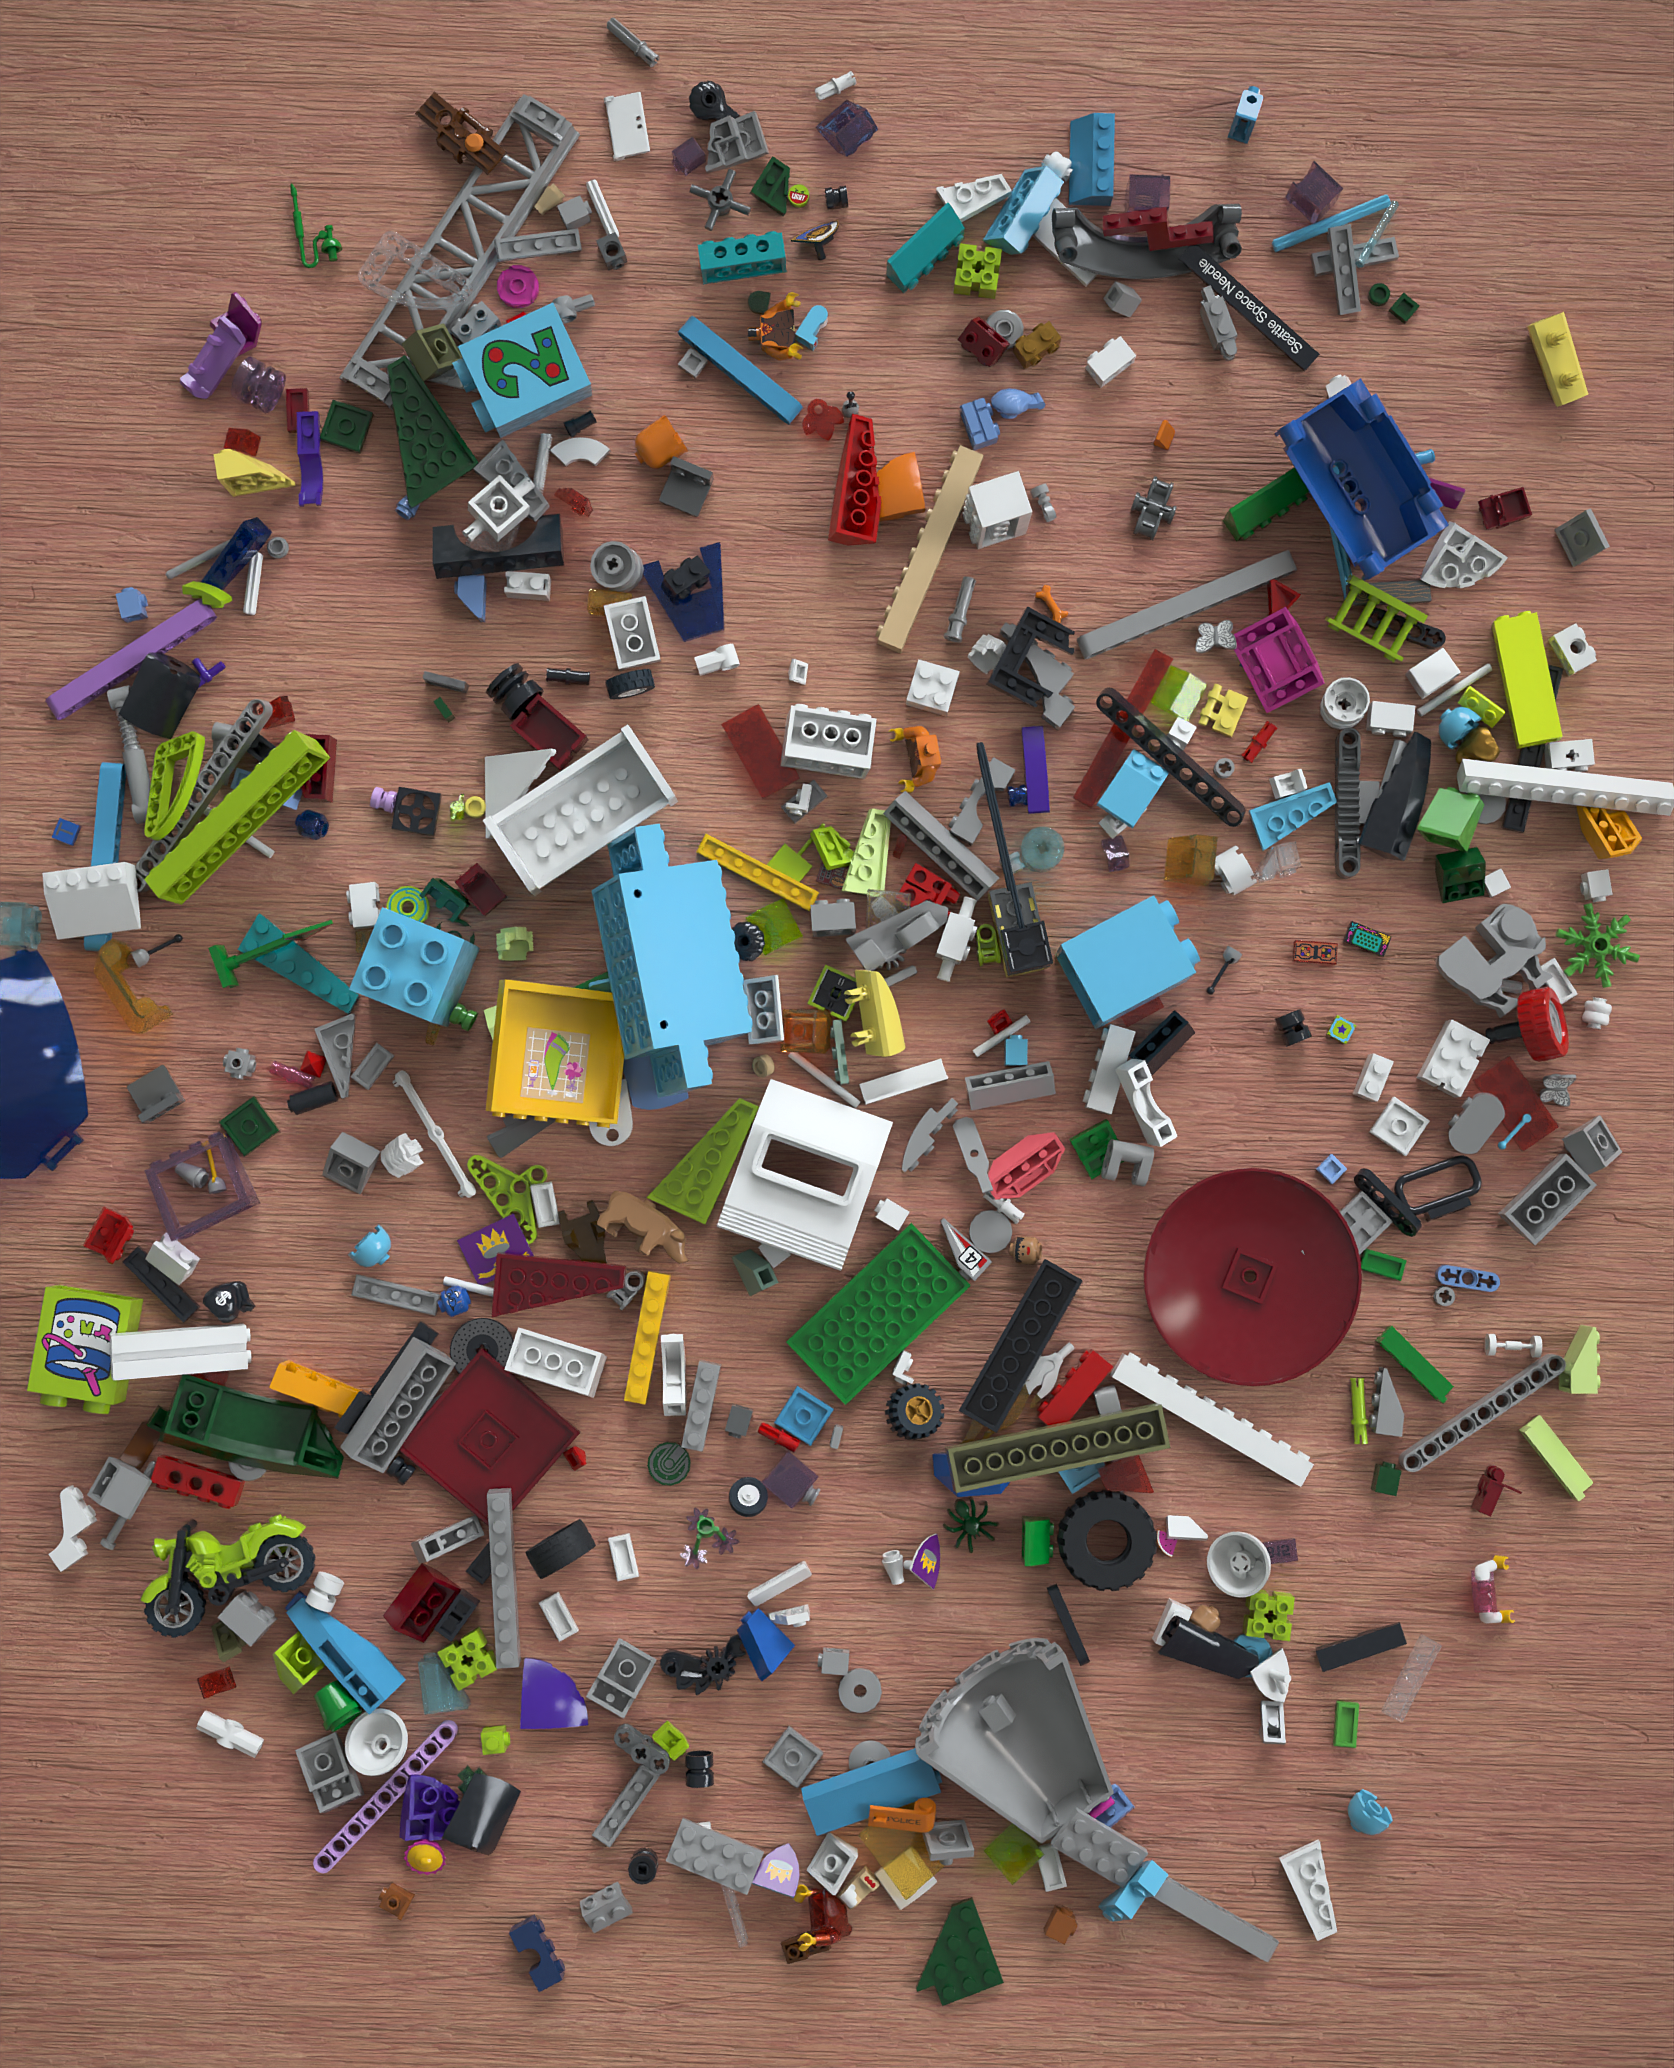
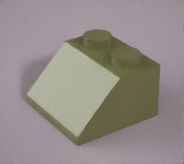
(432, 351)

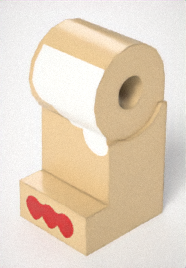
(858, 1888)

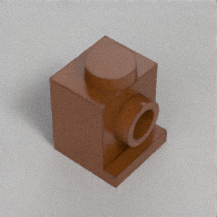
(402, 1897)

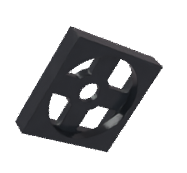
(418, 803)

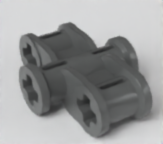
(1153, 508)
(636, 1742)

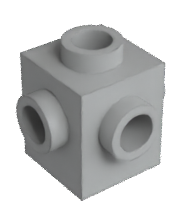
(247, 1063)

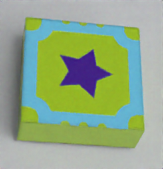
(1341, 1029)

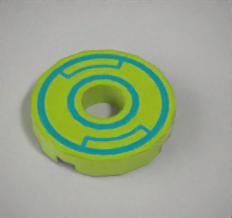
(409, 894)

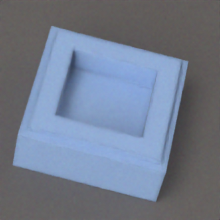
(1331, 1168)

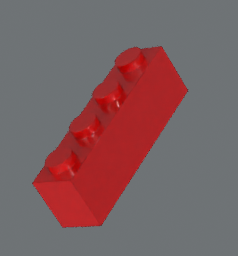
(1075, 1389)

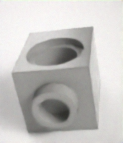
(834, 1661)

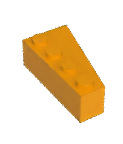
(313, 1387)

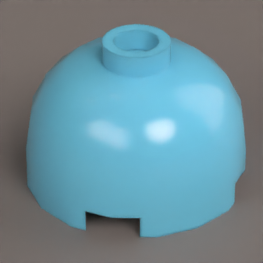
(1457, 725)
(372, 1248)
(1368, 1815)

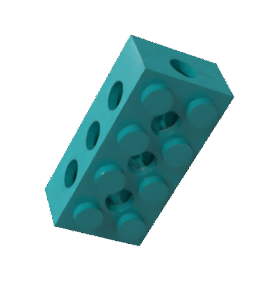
(742, 263)

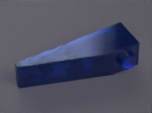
(237, 553)

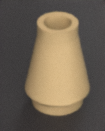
(550, 198)

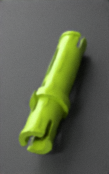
(1359, 1411)

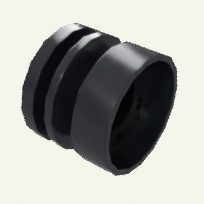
(512, 689)

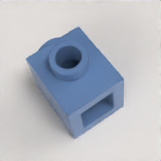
(132, 604)

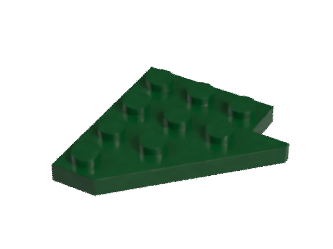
(961, 1957)

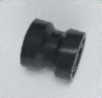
(836, 197)
(400, 1470)

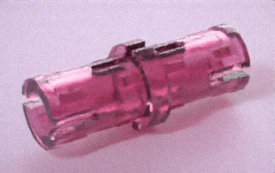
(291, 1074)

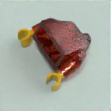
(827, 1917)

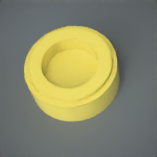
(475, 807)

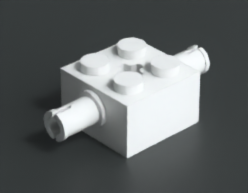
(498, 495)
(955, 937)

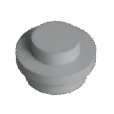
(278, 547)

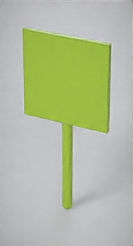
(790, 862)

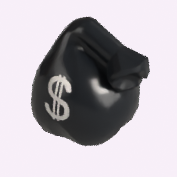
(228, 1300)

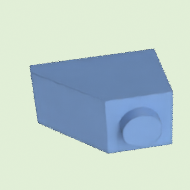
(472, 593)

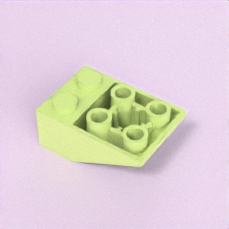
(1581, 1363)

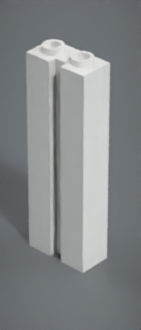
(179, 1351)

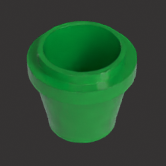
(336, 1706)

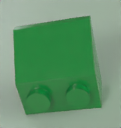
(1036, 1540)

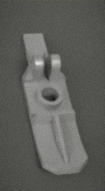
(969, 1143)

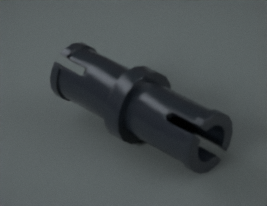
(568, 676)

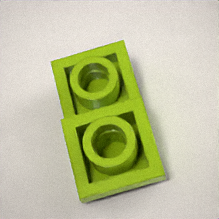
(210, 594)

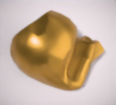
(1478, 746)

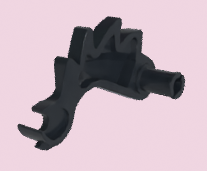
(686, 1666)

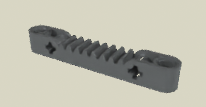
(1347, 806)

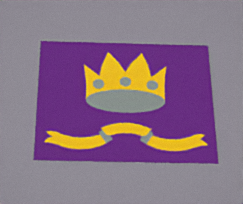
(483, 1245)

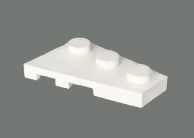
(975, 196)

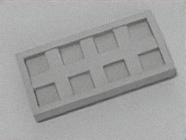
(1364, 1220)
(1099, 1847)
(714, 1856)

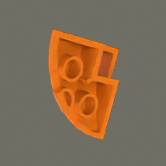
(900, 488)

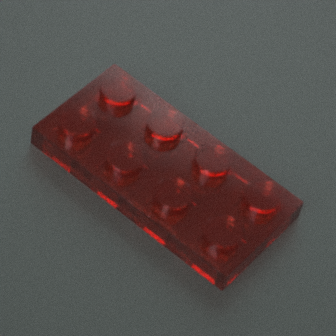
(1517, 1098)

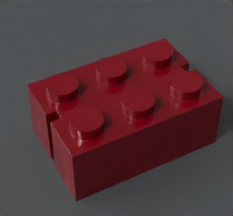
(549, 730)

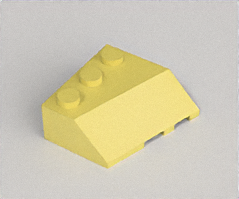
(247, 475)

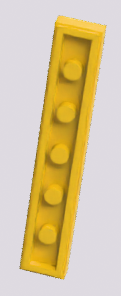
(757, 872)

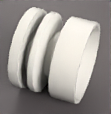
(1354, 696)

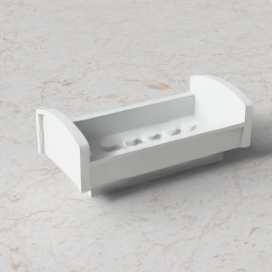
(580, 810)

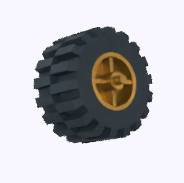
(914, 1411)

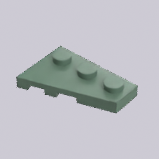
(838, 1053)

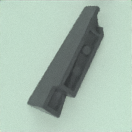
(516, 1133)

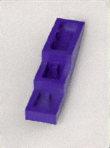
(1035, 769)

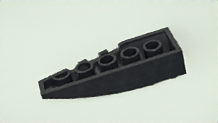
(1398, 808)

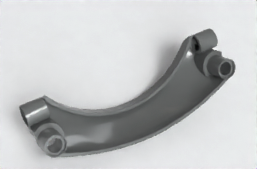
(1086, 248)

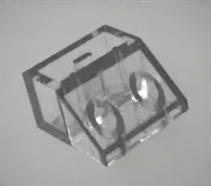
(1280, 861)

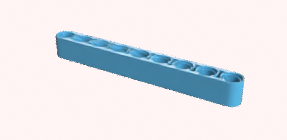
(107, 828)

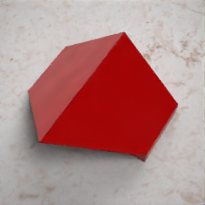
(1280, 596)

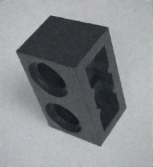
(456, 1615)

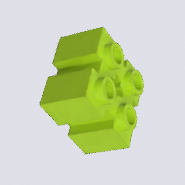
(971, 260)
(1277, 1625)
(472, 1645)

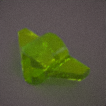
(457, 809)

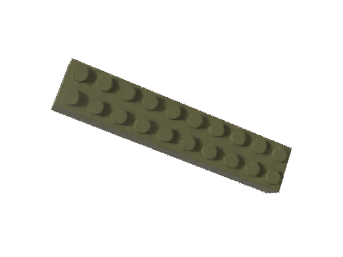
(1057, 1447)

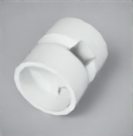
(325, 1590)

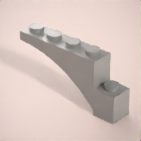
(1050, 675)

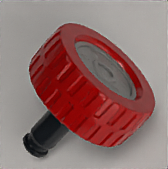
(1539, 1024)

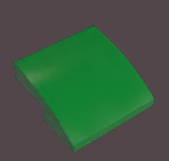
(1092, 1146)

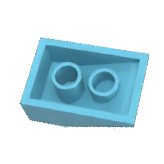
(1133, 788)

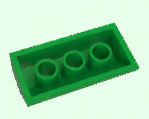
(1266, 504)

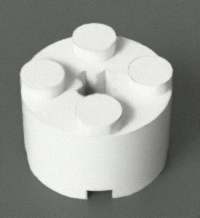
(1234, 871)

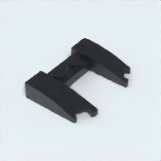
(1029, 627)

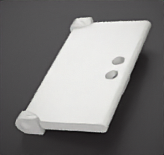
(627, 133)

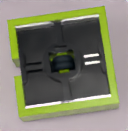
(830, 993)

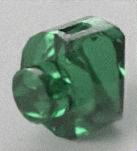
(466, 1775)

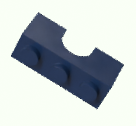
(531, 1935)

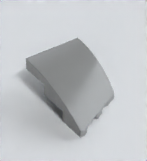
(735, 142)

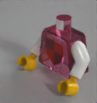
(1485, 1591)

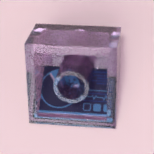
(847, 127)

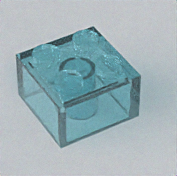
(19, 925)

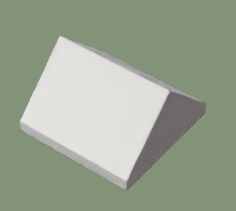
(832, 1862)

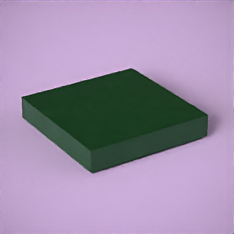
(346, 426)
(249, 1126)

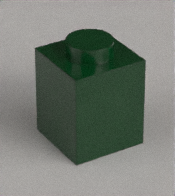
(1386, 1478)

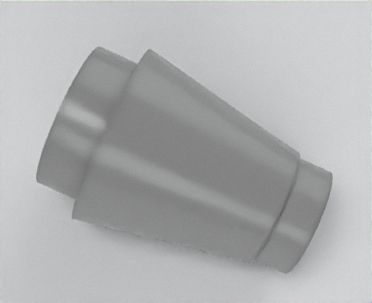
(192, 1174)

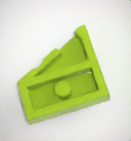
(832, 848)

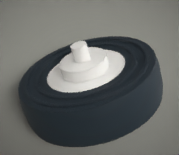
(748, 1497)

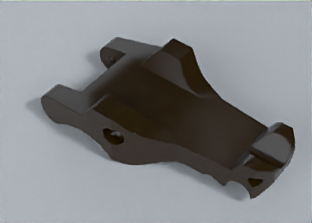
(584, 1234)

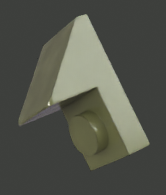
(226, 1641)

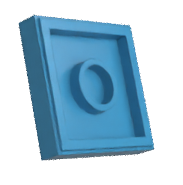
(804, 1415)

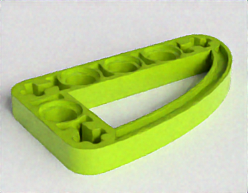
(159, 817)

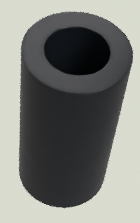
(312, 1098)

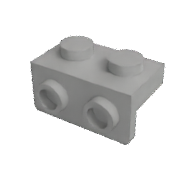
(605, 1907)

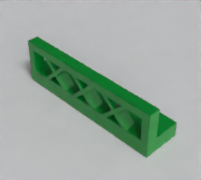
(1415, 1364)

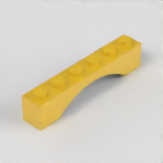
(647, 1337)

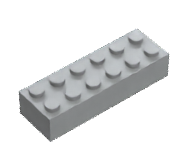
(398, 1405)

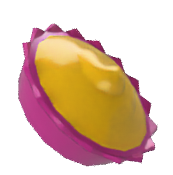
(425, 1857)

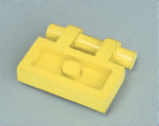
(1229, 712)

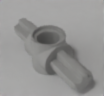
(568, 308)

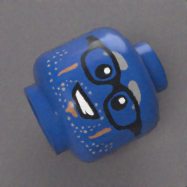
(454, 1301)

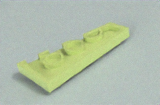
(870, 856)

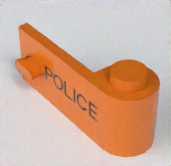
(916, 1820)

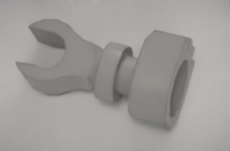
(1040, 492)

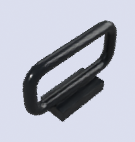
(1447, 1204)

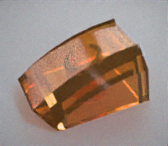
(806, 1031)

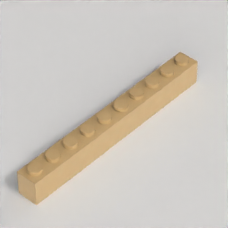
(929, 549)

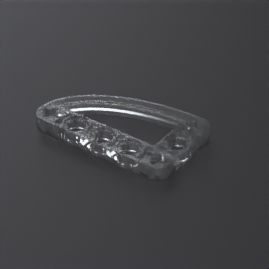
(415, 262)

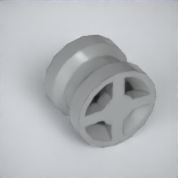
(1016, 864)

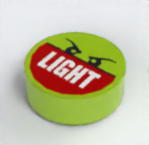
(798, 195)

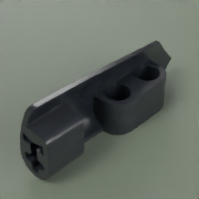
(1206, 1649)

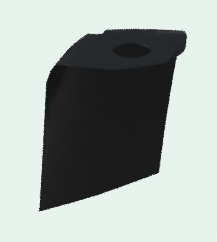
(158, 696)
(482, 1814)

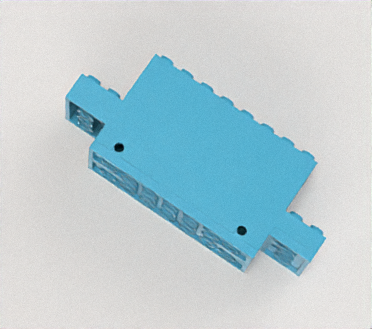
(669, 959)

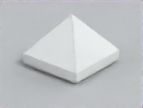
(798, 671)

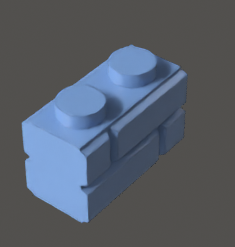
(978, 423)

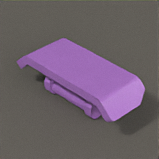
(213, 359)

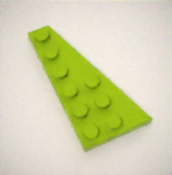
(700, 1175)

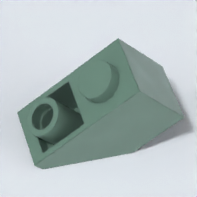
(754, 1271)

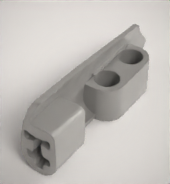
(897, 933)

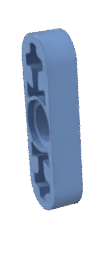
(1481, 1286)

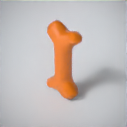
(1046, 597)

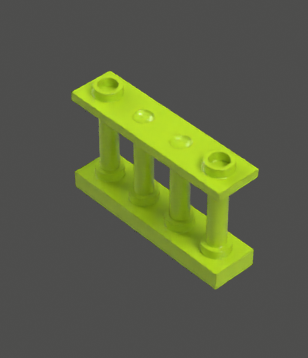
(1375, 597)

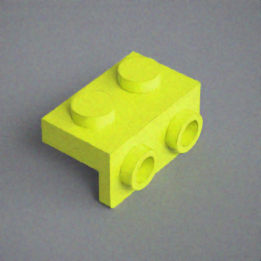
(1482, 706)

